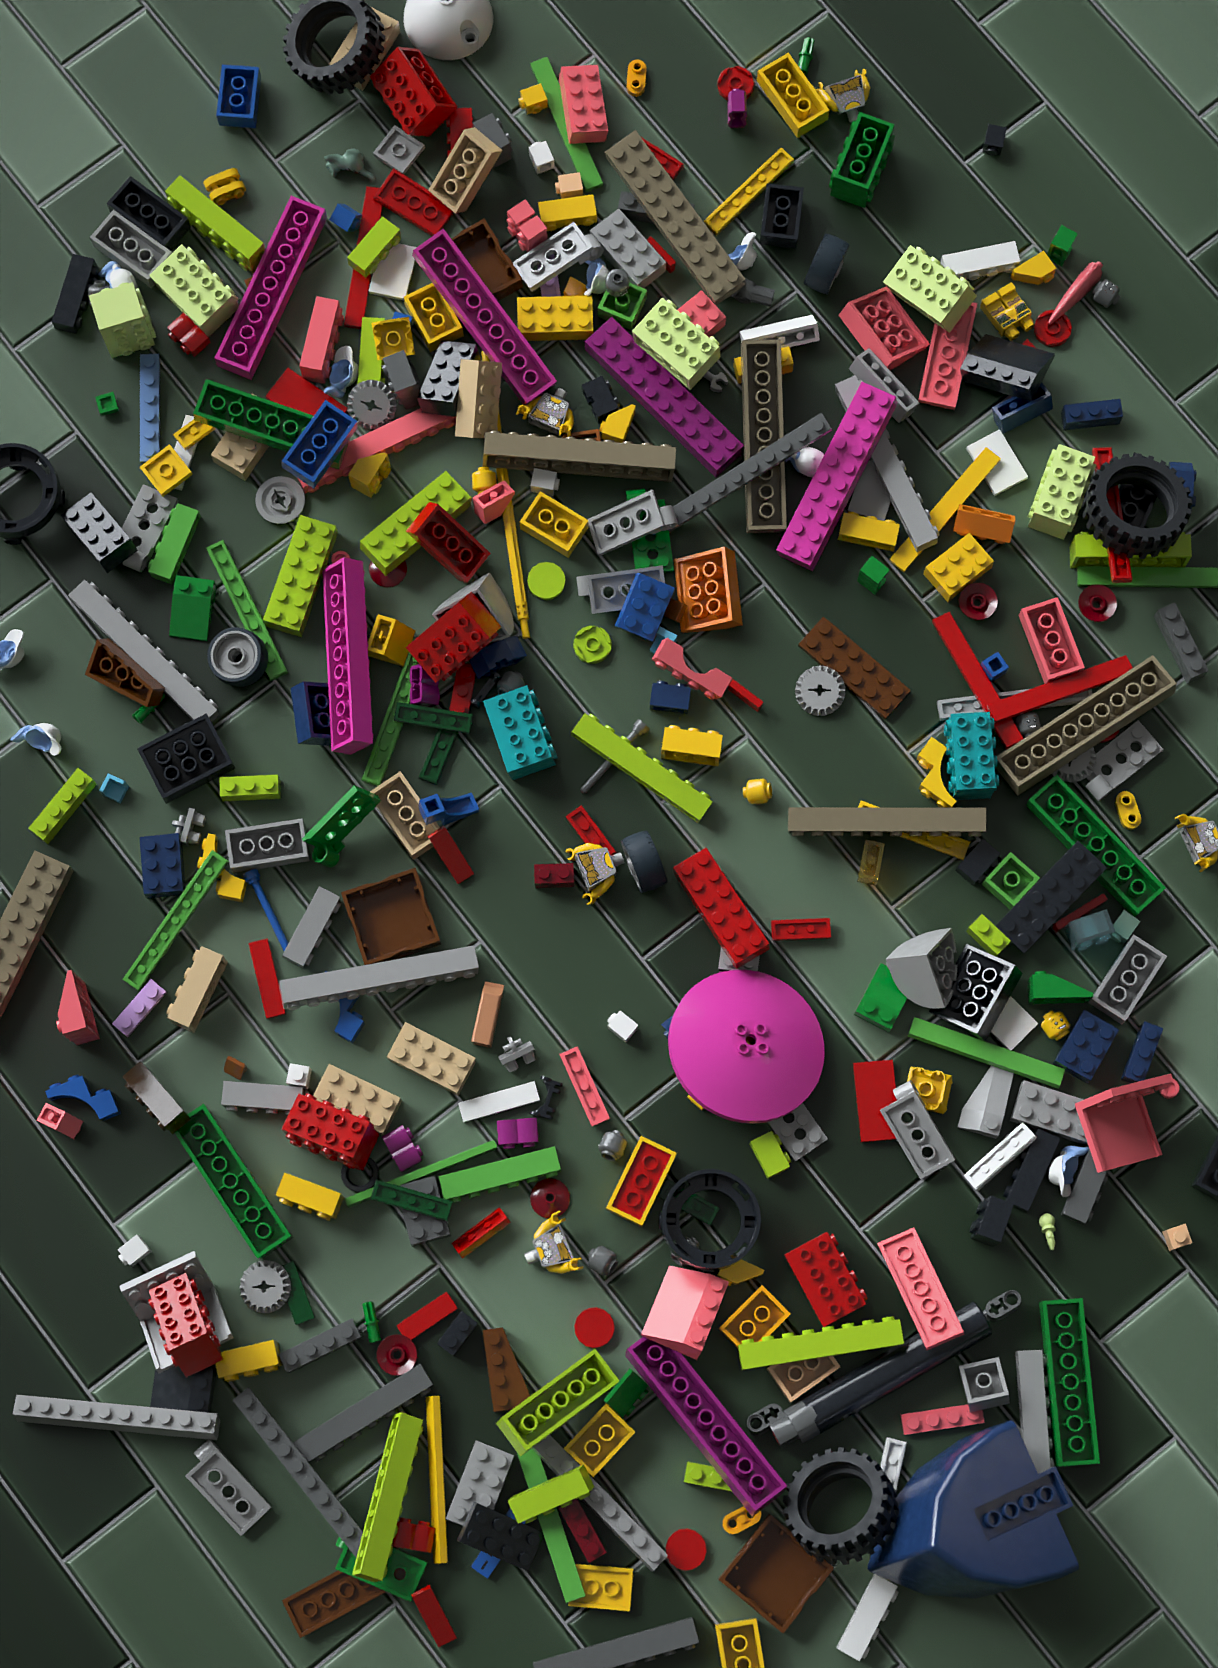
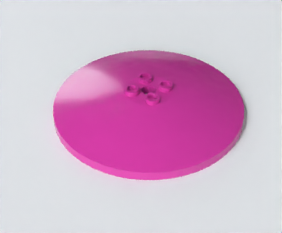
(725, 1071)

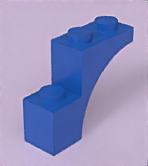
(447, 809)
(349, 1023)
(78, 1088)

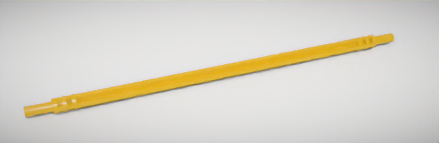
(513, 549)

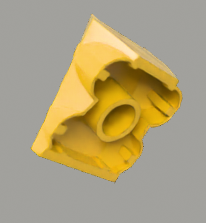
(392, 337)
(933, 1088)

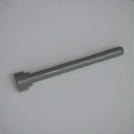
(638, 729)

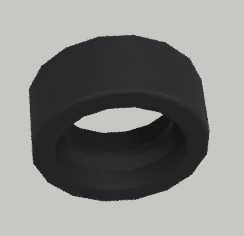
(355, 1188)

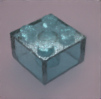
(1089, 930)

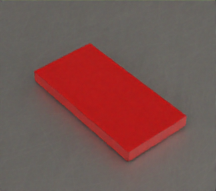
(413, 203)
(300, 394)
(873, 1092)

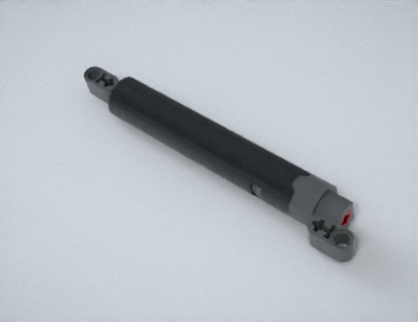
(877, 1377)

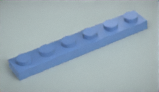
(149, 406)

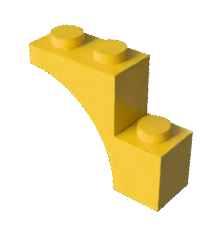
(932, 785)
(229, 886)

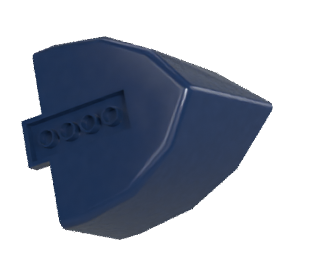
(978, 1521)

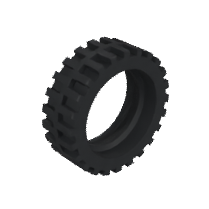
(354, 64)
(1151, 476)
(861, 1537)

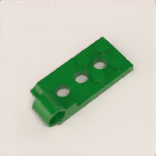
(661, 544)
(330, 844)
(402, 1588)

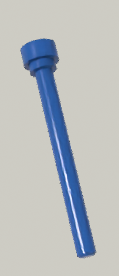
(253, 879)

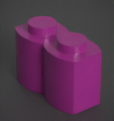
(737, 108)
(423, 688)
(517, 1132)
(402, 1148)

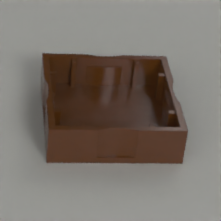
(488, 260)
(391, 918)
(775, 1574)

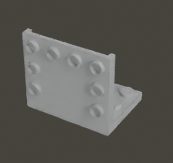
(138, 1293)

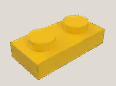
(192, 433)

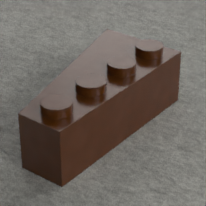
(123, 674)
(505, 1377)

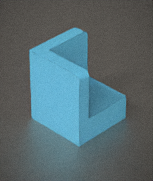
(661, 635)
(114, 788)

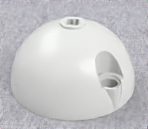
(438, 26)

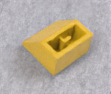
(369, 473)
(389, 640)

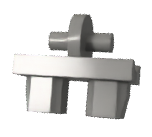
(188, 836)
(509, 1057)

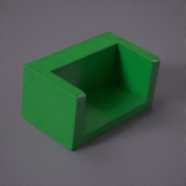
(1061, 245)
(872, 575)

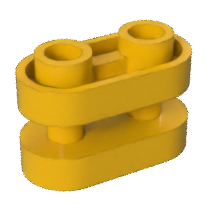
(224, 186)

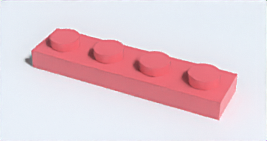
(584, 1086)
(940, 1419)

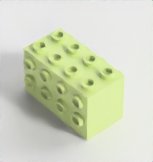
(930, 287)
(195, 289)
(123, 319)
(676, 343)
(1061, 491)

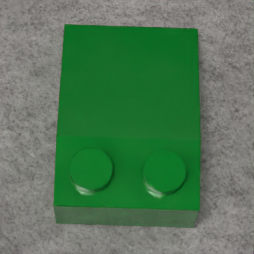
(192, 608)
(1051, 989)
(881, 1000)
(626, 1393)

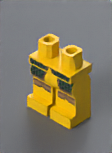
(1007, 312)

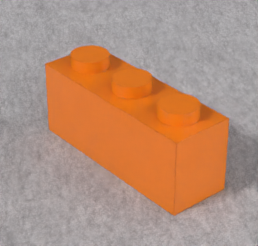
(984, 524)

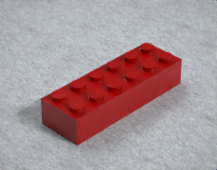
(721, 908)

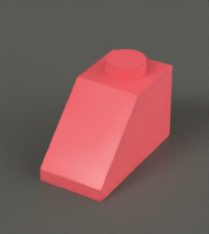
(493, 501)
(60, 1120)

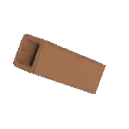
(487, 1014)

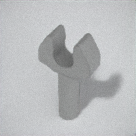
(714, 378)

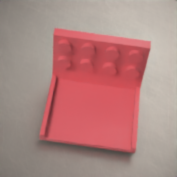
(1120, 1125)

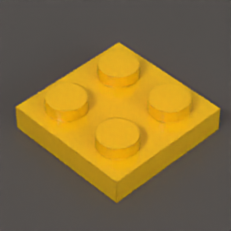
(166, 470)

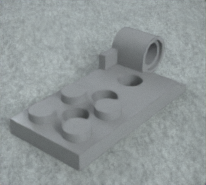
(583, 249)
(656, 520)
(151, 536)
(594, 585)
(1102, 785)
(910, 1101)
(802, 1120)
(213, 1459)

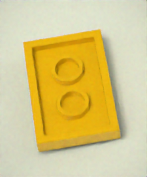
(604, 1587)

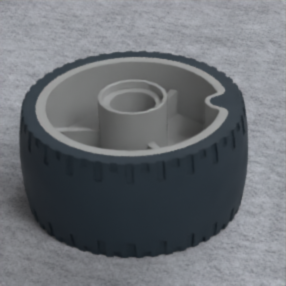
(826, 263)
(226, 648)
(644, 861)

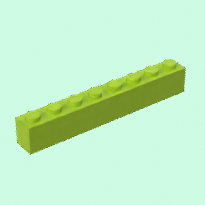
(641, 767)
(820, 1344)
(388, 1497)

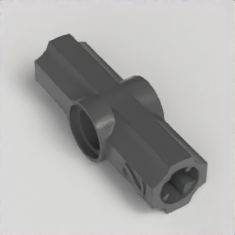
(754, 293)

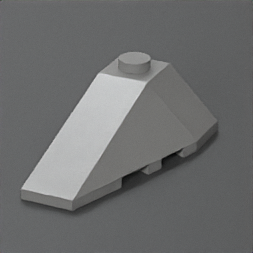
(987, 1104)

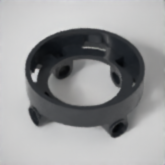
(19, 458)
(710, 1181)

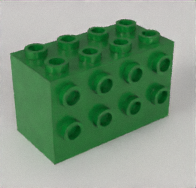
(862, 160)

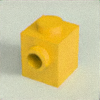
(533, 99)

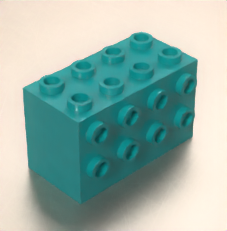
(520, 732)
(971, 755)

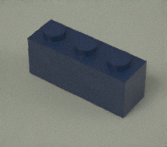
(1019, 411)
(1091, 414)
(1142, 1053)

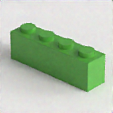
(174, 543)

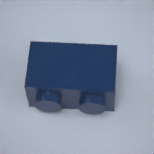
(670, 697)

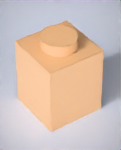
(569, 185)
(1177, 1237)

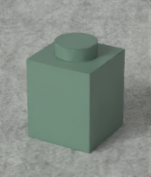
(1124, 927)

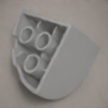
(491, 597)
(925, 968)

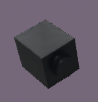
(994, 139)

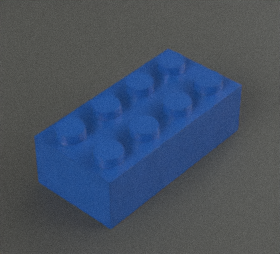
(319, 444)

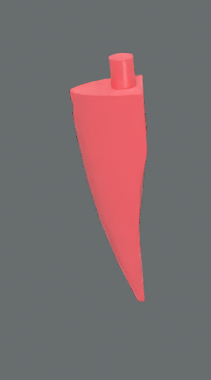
(1079, 288)

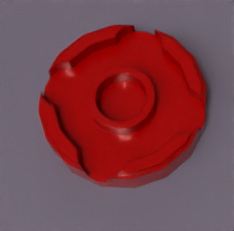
(735, 78)
(1053, 334)
(594, 1327)
(685, 1549)

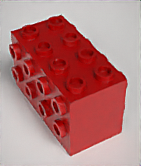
(413, 91)
(454, 638)
(330, 1131)
(826, 1278)
(185, 1324)

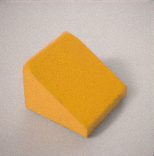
(574, 288)

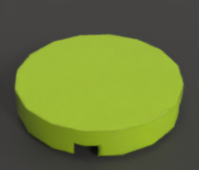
(546, 580)
(592, 644)

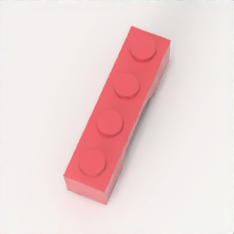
(670, 657)

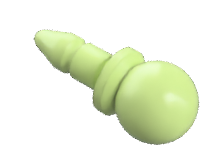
(1047, 1223)

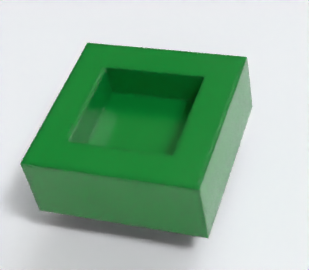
(107, 403)

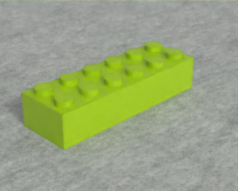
(216, 224)
(391, 544)
(1089, 552)
(300, 576)
(557, 1402)

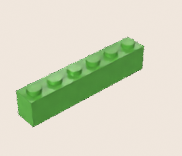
(500, 1174)

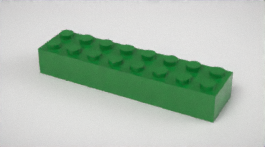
(253, 417)
(1074, 821)
(232, 1183)
(1069, 1382)

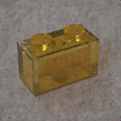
(870, 862)

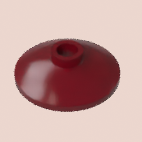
(390, 580)
(981, 593)
(1101, 595)
(547, 1208)
(386, 1352)

